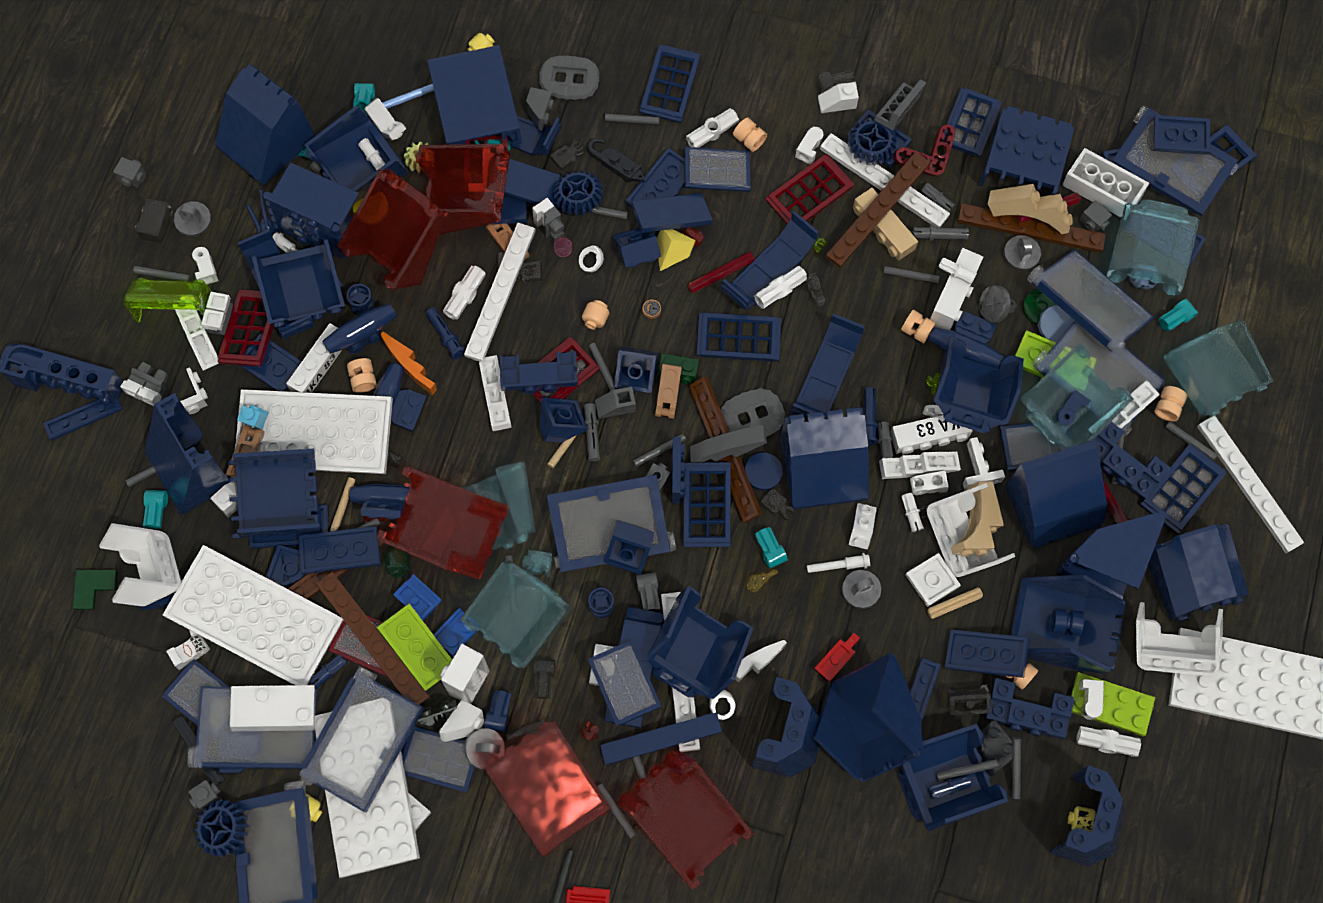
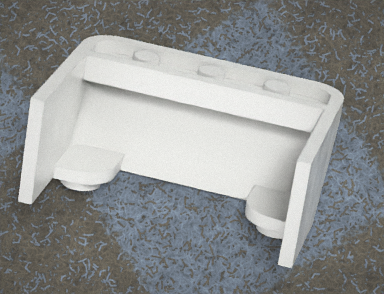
(950, 524)
(154, 561)
(1178, 652)

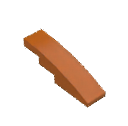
(405, 358)

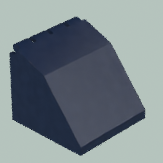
(261, 125)
(826, 458)
(1059, 494)
(1116, 553)
(1074, 592)
(870, 720)

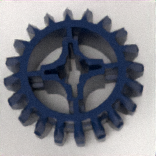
(861, 138)
(578, 198)
(213, 841)

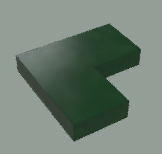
(89, 582)

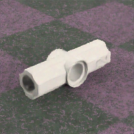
(720, 123)
(780, 287)
(464, 292)
(1108, 741)

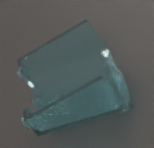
(1153, 244)
(1219, 367)
(1052, 390)
(512, 489)
(516, 613)

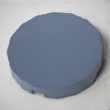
(1054, 323)

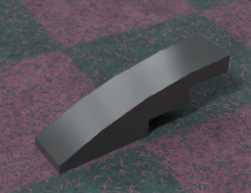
(727, 444)

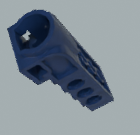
(37, 367)

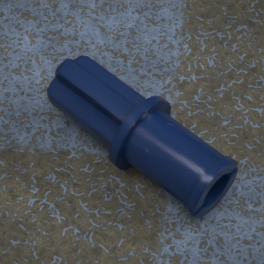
(328, 671)
(950, 786)

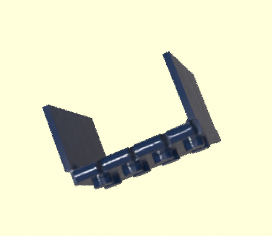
(1029, 148)
(311, 208)
(275, 493)

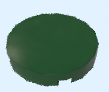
(1035, 304)

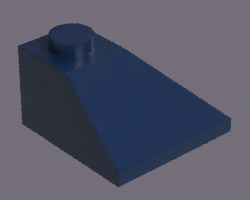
(560, 419)

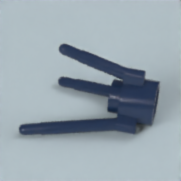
(265, 223)

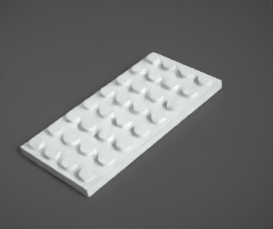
(344, 430)
(253, 617)
(1257, 688)
(377, 837)

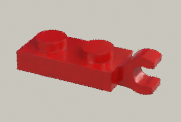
(836, 658)

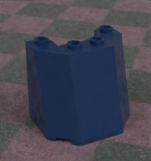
(343, 159)
(299, 285)
(977, 393)
(1198, 572)
(696, 650)
(798, 747)
(942, 754)
(1101, 842)

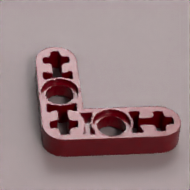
(941, 164)

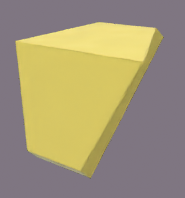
(673, 247)

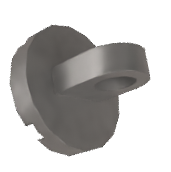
(192, 219)
(1022, 253)
(996, 304)
(861, 589)
(483, 746)

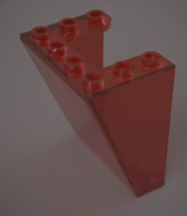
(466, 182)
(396, 228)
(446, 524)
(547, 787)
(683, 816)

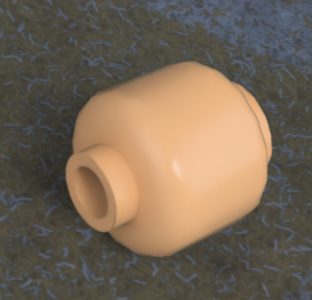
(595, 314)

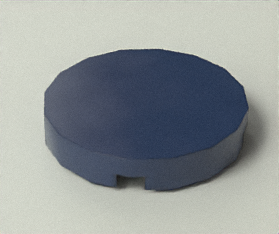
(764, 471)

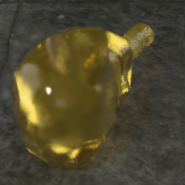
(756, 581)

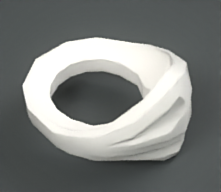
(599, 257)
(724, 694)

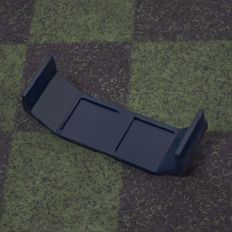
(534, 140)
(263, 246)
(773, 262)
(829, 367)
(642, 628)

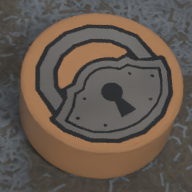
(651, 309)

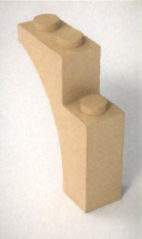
(1027, 202)
(983, 521)

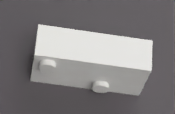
(1104, 182)
(955, 291)
(465, 674)
(272, 708)

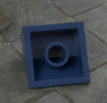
(636, 247)
(636, 369)
(629, 547)

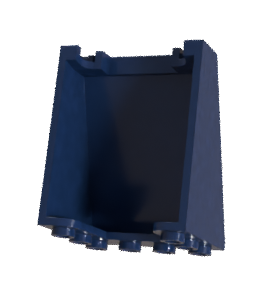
(474, 96)
(185, 474)

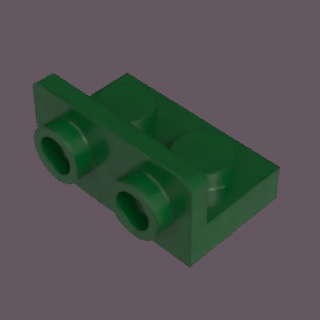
(688, 370)

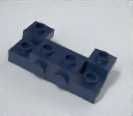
(538, 376)
(1124, 467)
(1029, 716)

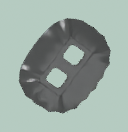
(570, 66)
(747, 403)

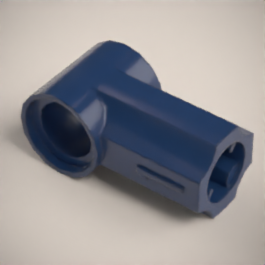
(497, 716)

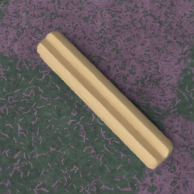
(955, 603)

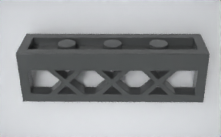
(901, 108)

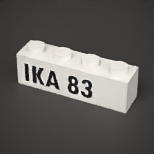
(313, 366)
(926, 433)

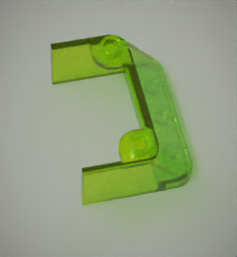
(166, 295)

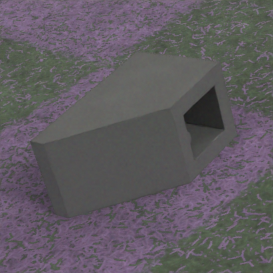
(538, 106)
(616, 403)

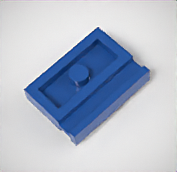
(418, 596)
(453, 633)

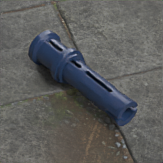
(449, 340)
(869, 411)

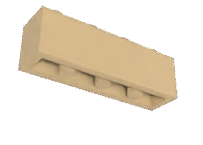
(890, 230)

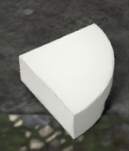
(932, 411)

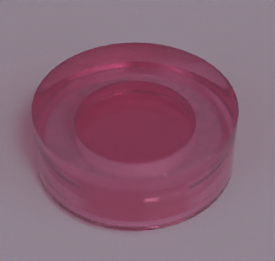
(563, 247)

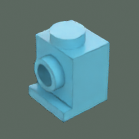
(253, 416)

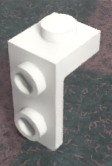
(383, 120)
(196, 402)
(863, 526)

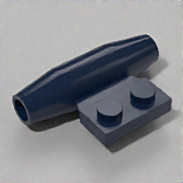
(360, 331)
(976, 334)
(406, 403)
(380, 500)

